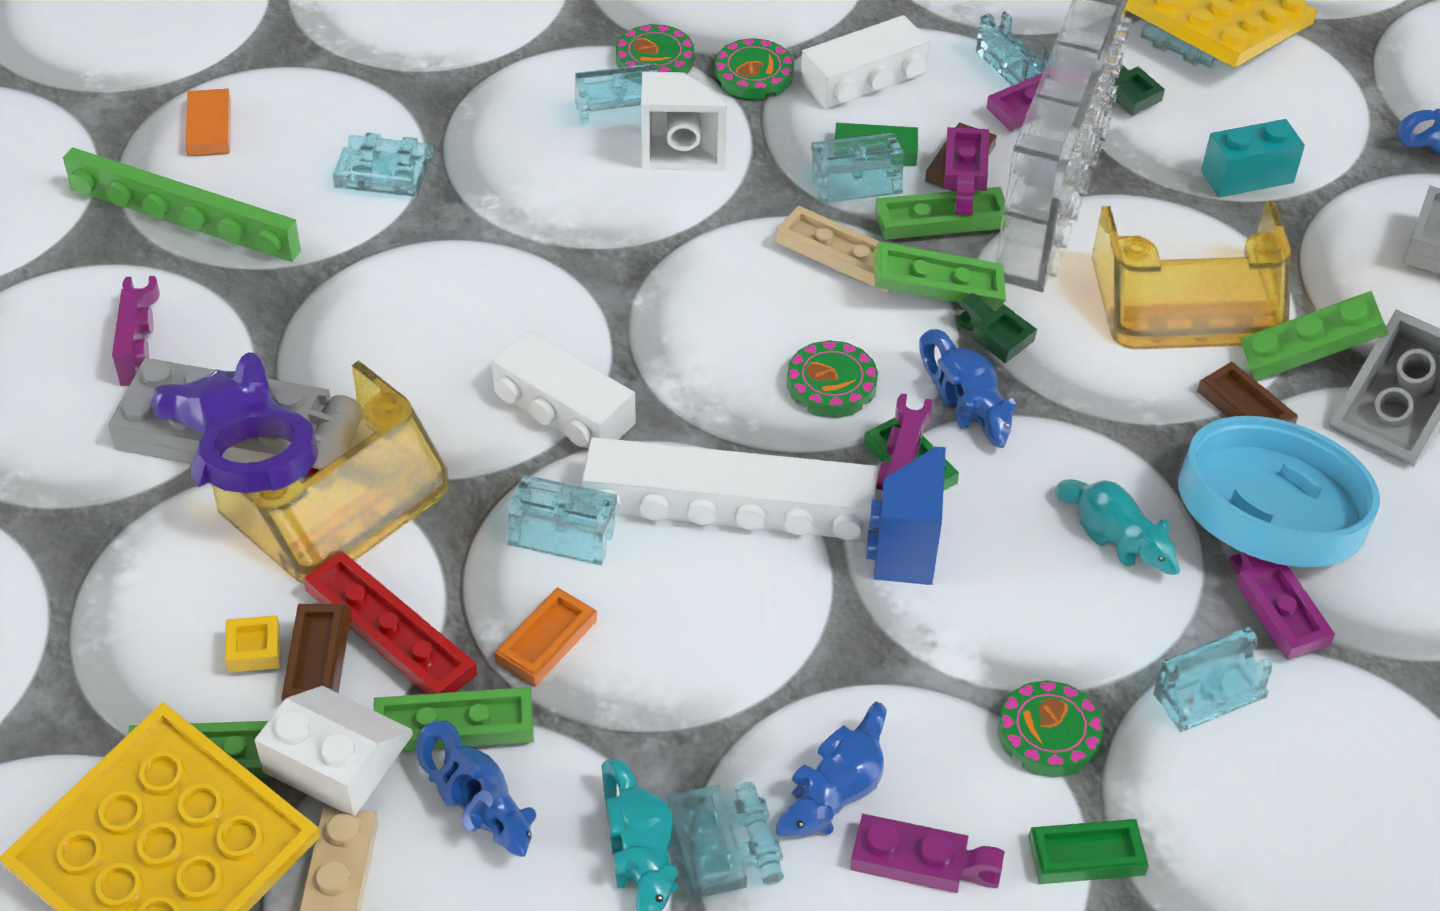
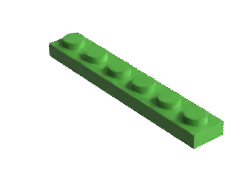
(182, 204)

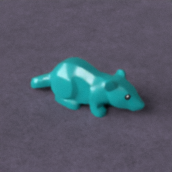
(1113, 516)
(639, 837)

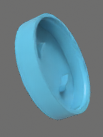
(1278, 491)

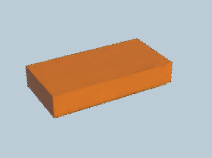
(208, 122)
(545, 637)

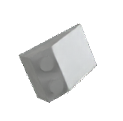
(1396, 391)

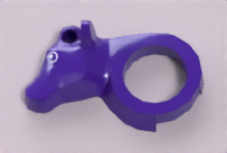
(231, 410)

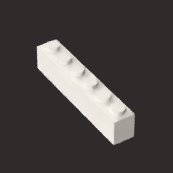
(733, 488)

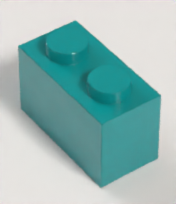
(1252, 157)

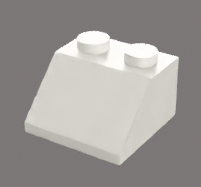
(681, 123)
(330, 747)

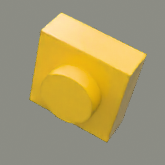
(252, 644)

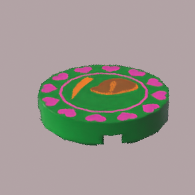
(656, 45)
(754, 68)
(832, 378)
(1050, 728)

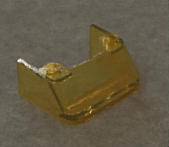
(1191, 300)
(353, 498)

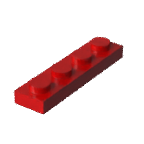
(391, 626)

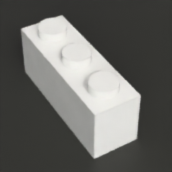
(864, 61)
(562, 391)

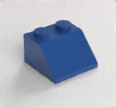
(908, 521)

